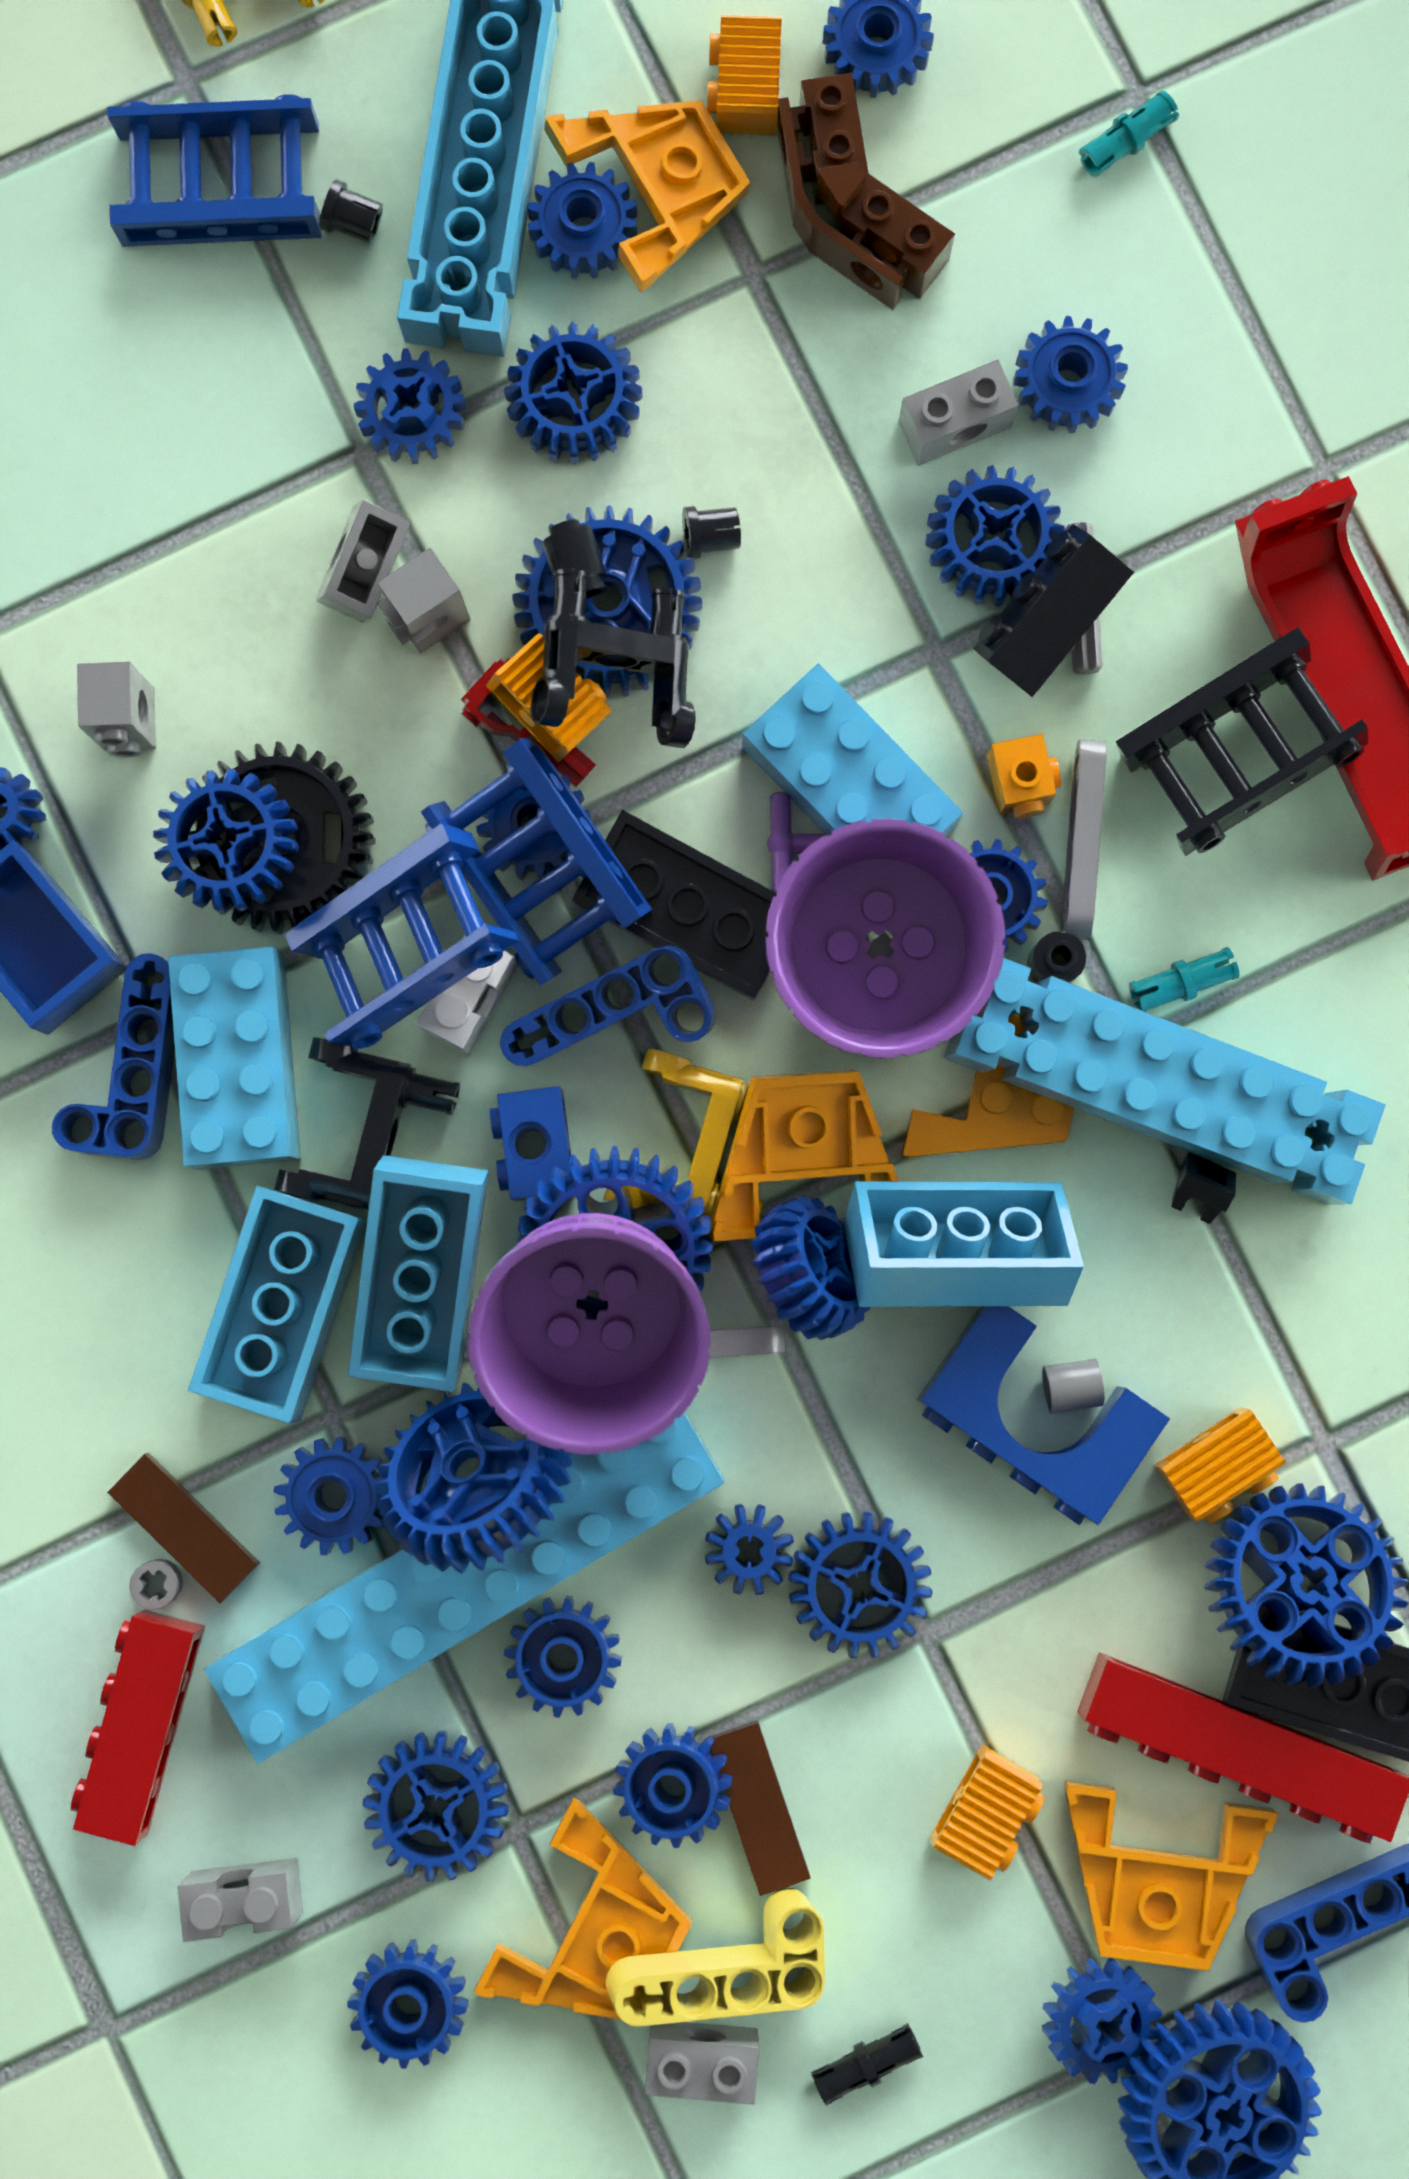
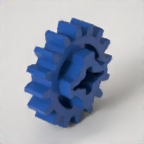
(407, 428)
(1099, 1996)

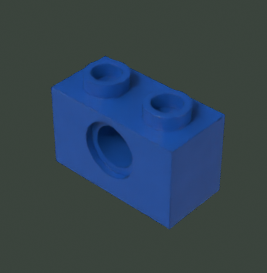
(524, 1112)

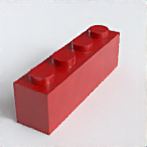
(137, 1727)

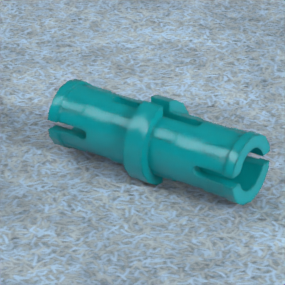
(1128, 133)
(1184, 980)

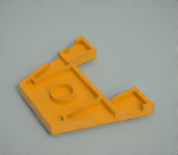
(676, 166)
(995, 1119)
(797, 1131)
(1160, 1902)
(618, 1919)

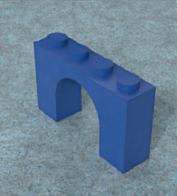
(1081, 1476)

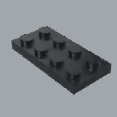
(694, 905)
(1359, 1711)

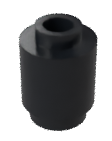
(577, 549)
(1068, 946)

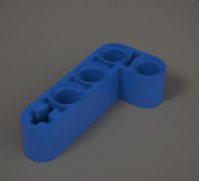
(602, 1013)
(129, 1058)
(1305, 1942)

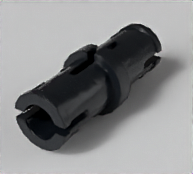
(867, 2064)

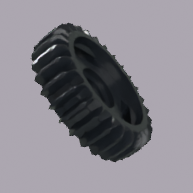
(310, 795)

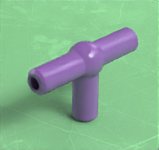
(781, 841)

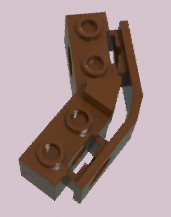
(881, 235)

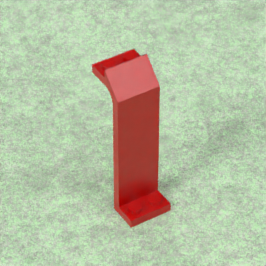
(1309, 580)

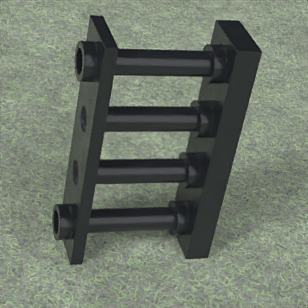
(1240, 691)

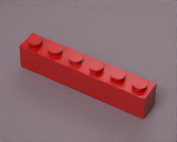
(1245, 1748)

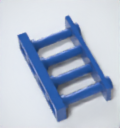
(215, 221)
(587, 857)
(363, 910)

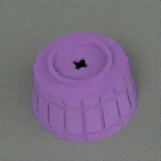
(882, 881)
(580, 1377)

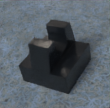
(1204, 1182)

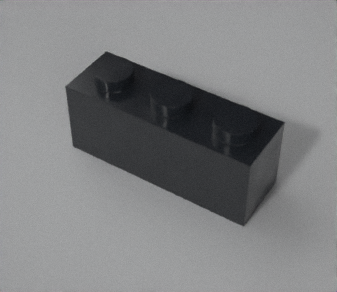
(1052, 609)

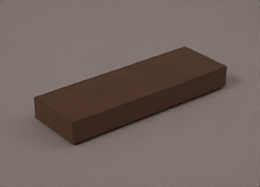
(183, 1527)
(760, 1809)

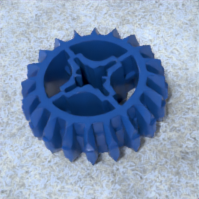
(591, 384)
(1007, 553)
(203, 843)
(808, 1268)
(849, 1609)
(447, 1827)

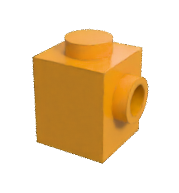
(1023, 776)

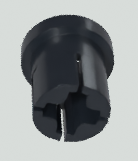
(350, 213)
(703, 530)

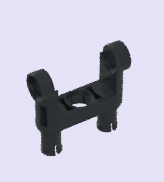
(659, 653)
(393, 1090)

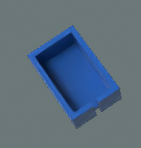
(47, 946)

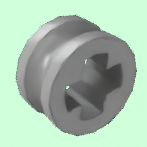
(139, 1583)

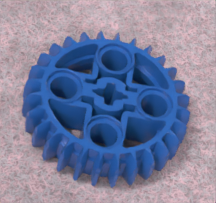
(674, 1210)
(1326, 1594)
(1220, 2101)

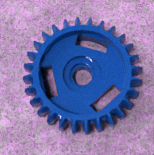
(627, 556)
(471, 1515)

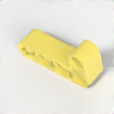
(720, 1966)

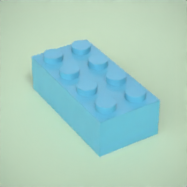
(842, 761)
(234, 1058)
(961, 1244)
(417, 1273)
(277, 1305)

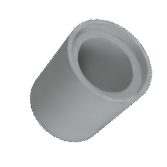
(1073, 1385)

